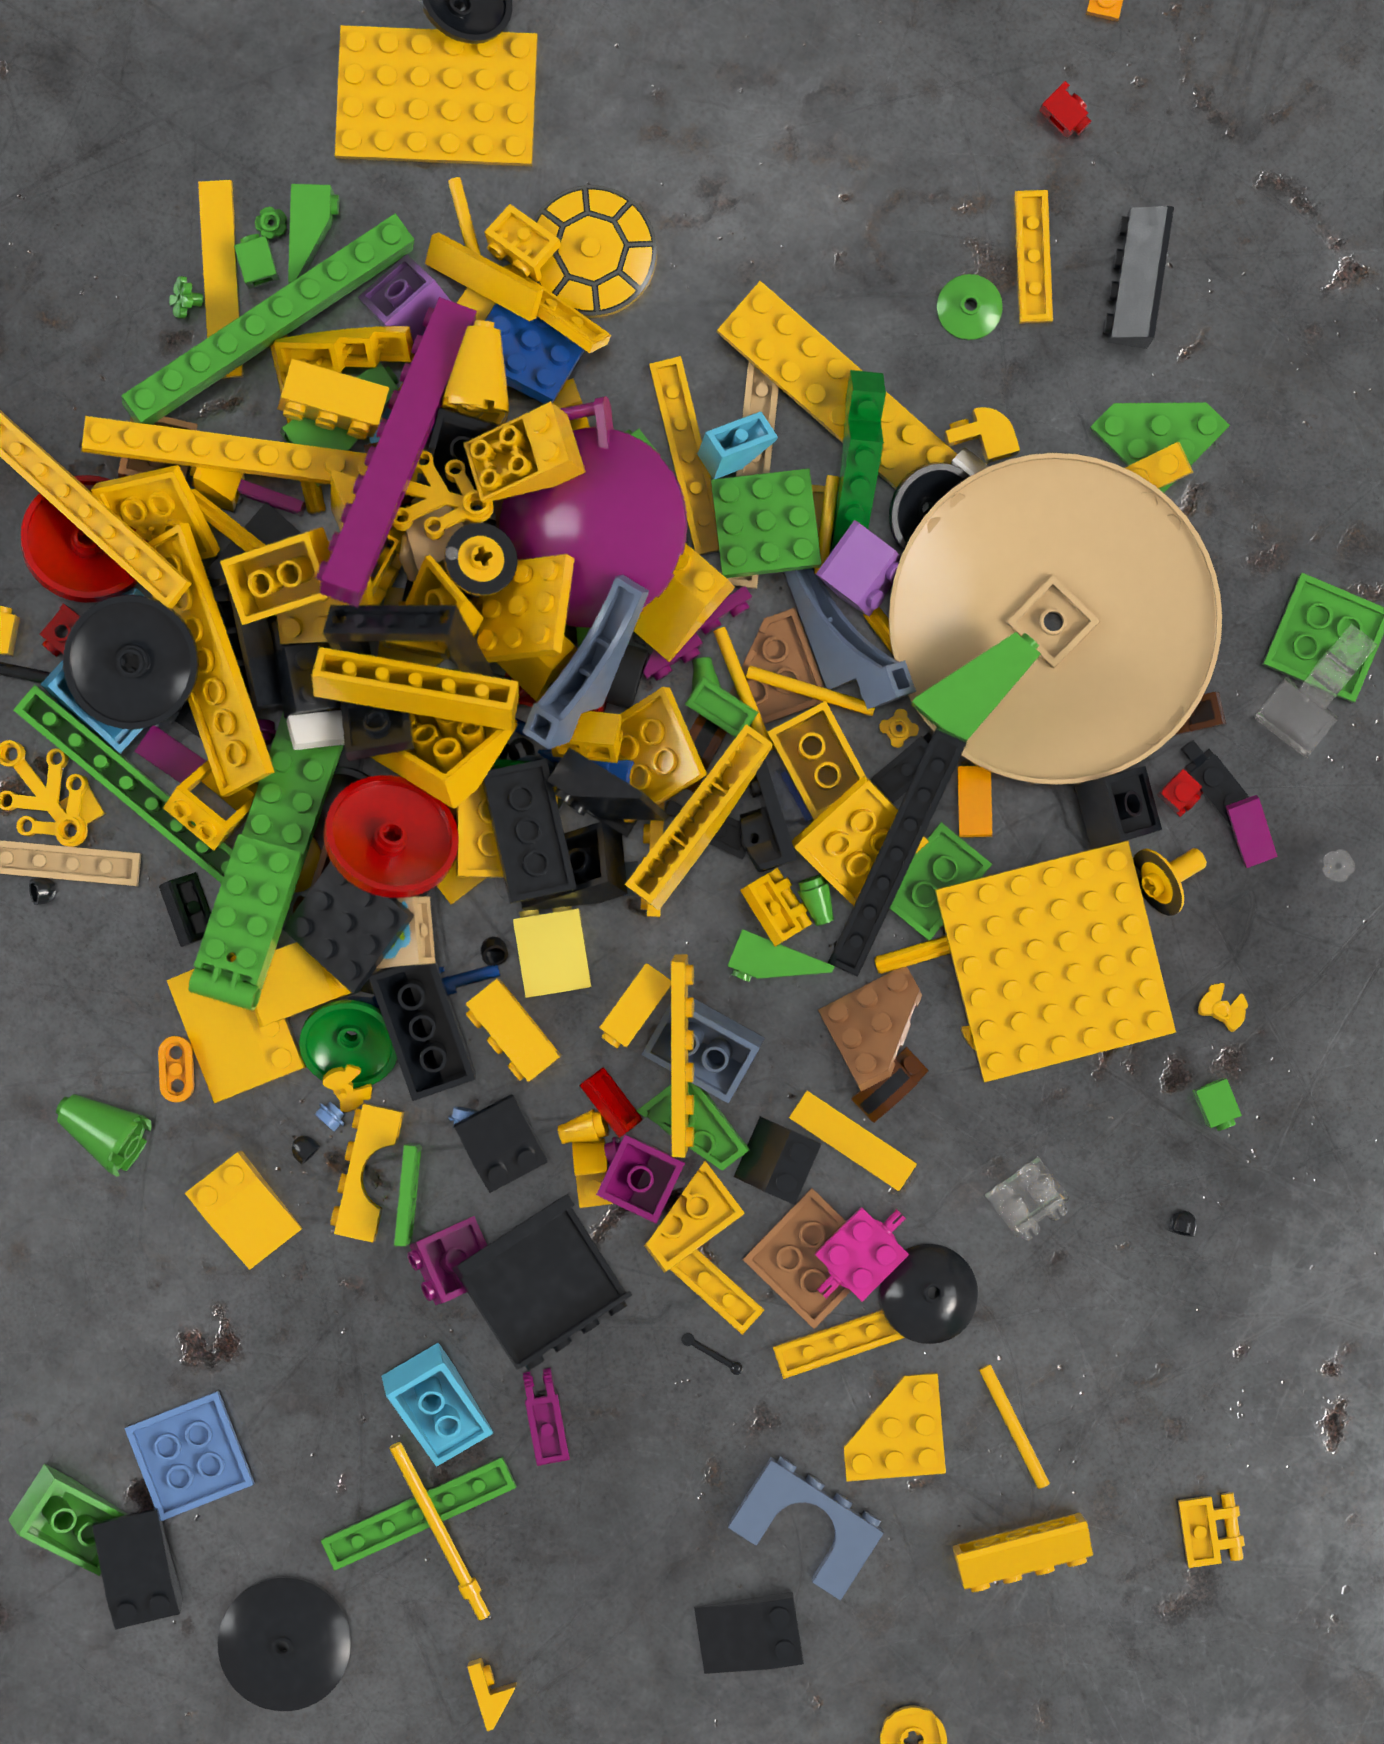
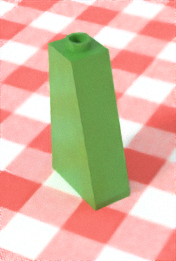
(307, 433)
(974, 691)

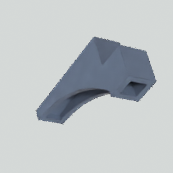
(841, 649)
(591, 670)

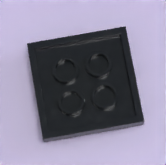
(347, 927)

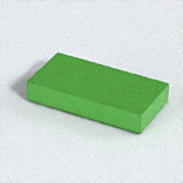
(720, 707)

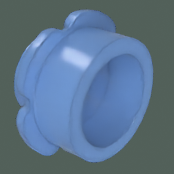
(461, 1113)
(330, 1115)

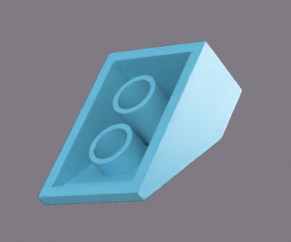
(436, 1404)

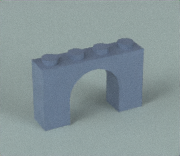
(780, 1487)

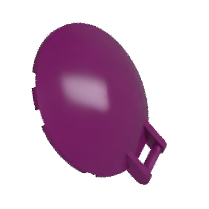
(611, 519)

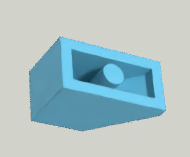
(735, 444)

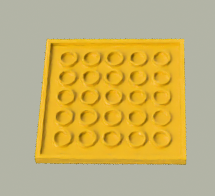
(1055, 961)

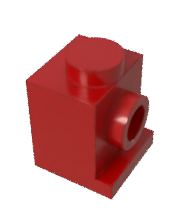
(1066, 111)
(64, 617)
(1181, 792)

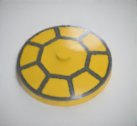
(603, 251)

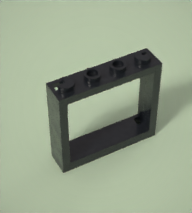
(405, 624)

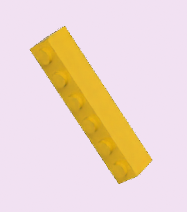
(415, 688)

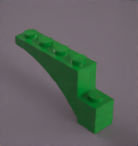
(860, 451)

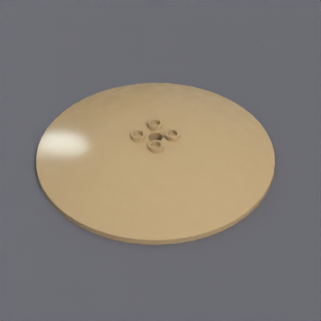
(1118, 572)

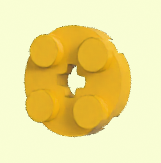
(915, 1719)

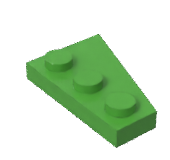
(713, 1133)

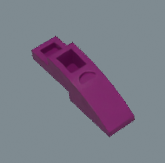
(733, 604)

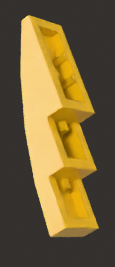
(347, 347)

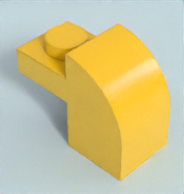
(992, 430)

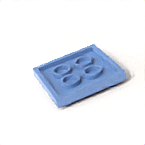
(189, 1455)

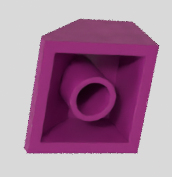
(640, 1178)

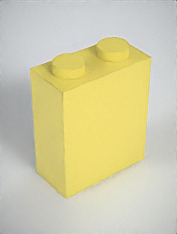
(552, 951)

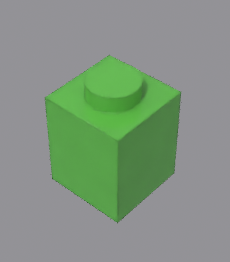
(256, 260)
(1217, 1104)

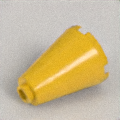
(479, 372)

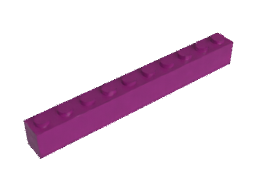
(396, 454)

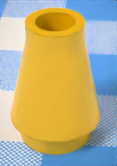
(584, 1128)

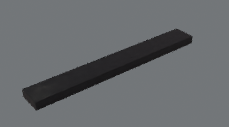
(897, 851)

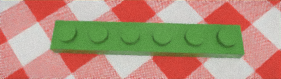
(407, 1518)

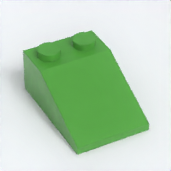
(60, 1517)

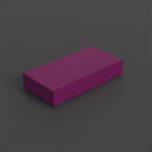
(272, 497)
(168, 754)
(1251, 831)

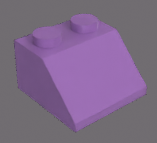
(403, 296)
(860, 569)

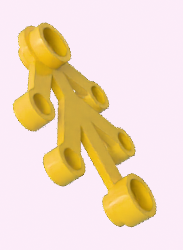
(437, 496)
(46, 796)

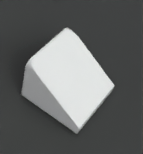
(968, 462)

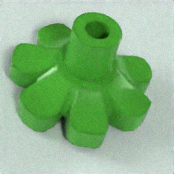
(184, 297)

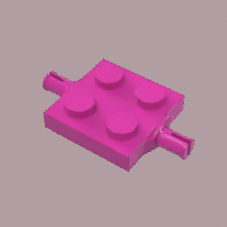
(861, 1253)

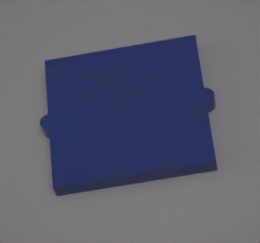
(794, 795)

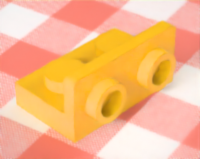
(521, 242)

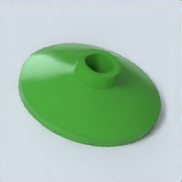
(966, 323)

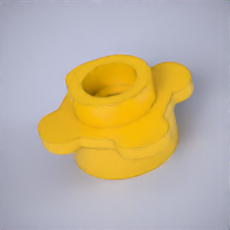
(898, 737)

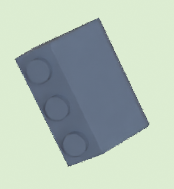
(720, 1049)

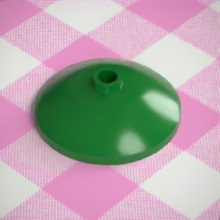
(327, 1044)

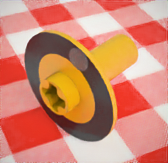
(480, 559)
(1162, 879)

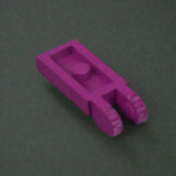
(545, 1421)

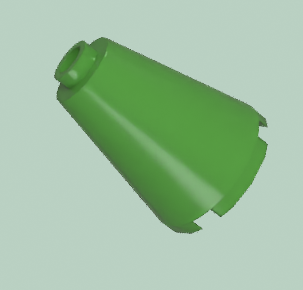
(104, 1131)

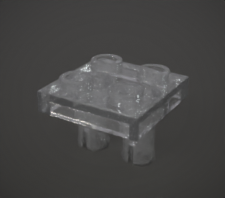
(1028, 1199)

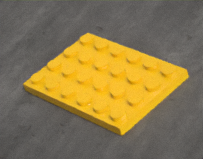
(435, 97)

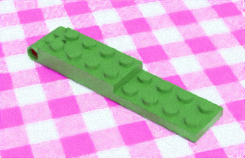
(263, 873)

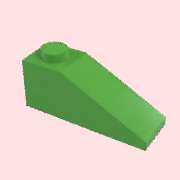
(310, 221)
(761, 959)

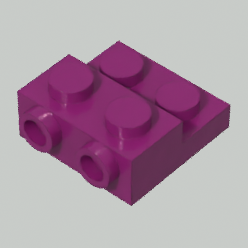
(441, 1252)

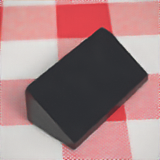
(186, 908)

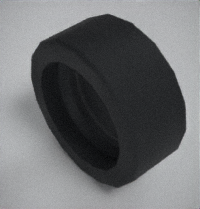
(628, 677)

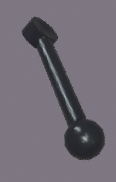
(688, 1339)

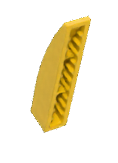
(699, 819)

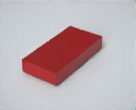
(611, 1102)

